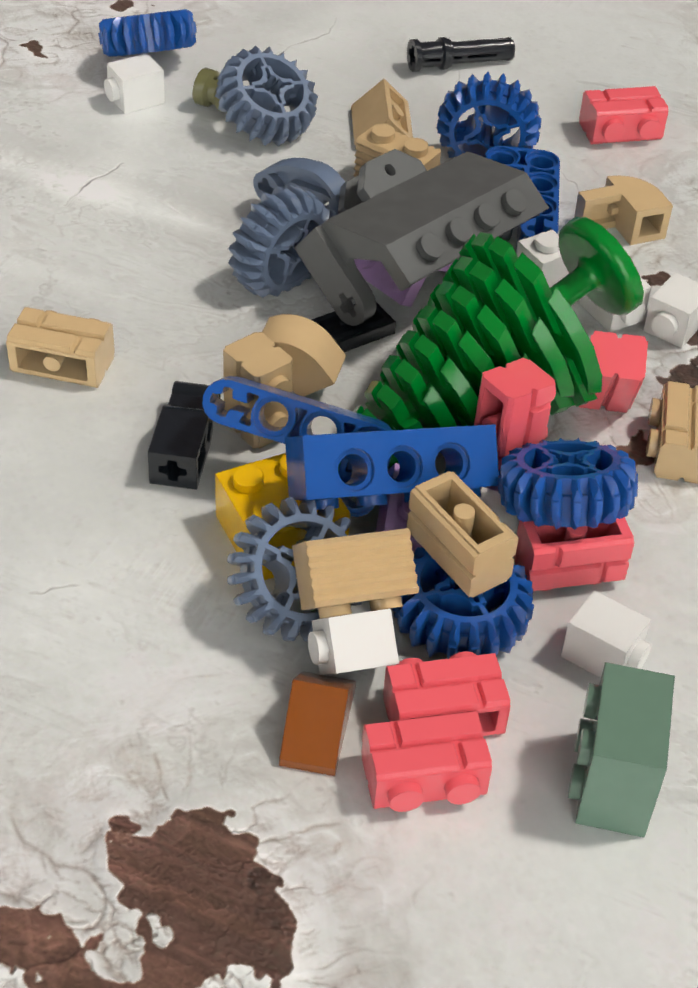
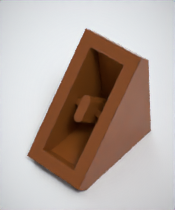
(316, 722)

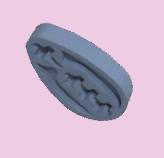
(302, 173)

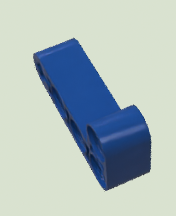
(544, 171)
(300, 418)

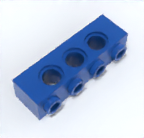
(316, 458)

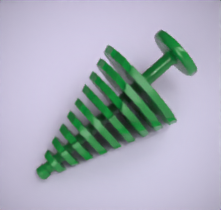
(499, 312)

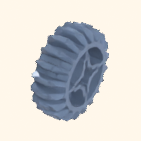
(260, 106)
(266, 240)
(279, 560)

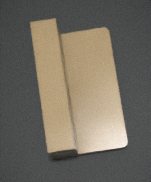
(381, 106)

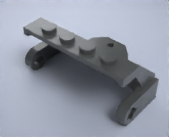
(412, 222)

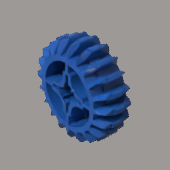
(147, 33)
(496, 105)
(568, 483)
(458, 623)

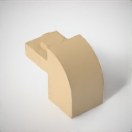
(630, 206)
(313, 350)

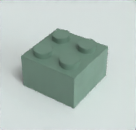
(622, 749)

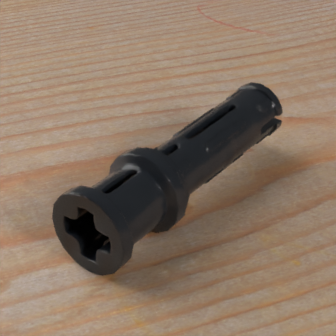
(444, 53)

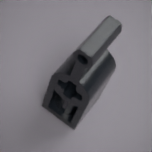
(181, 438)

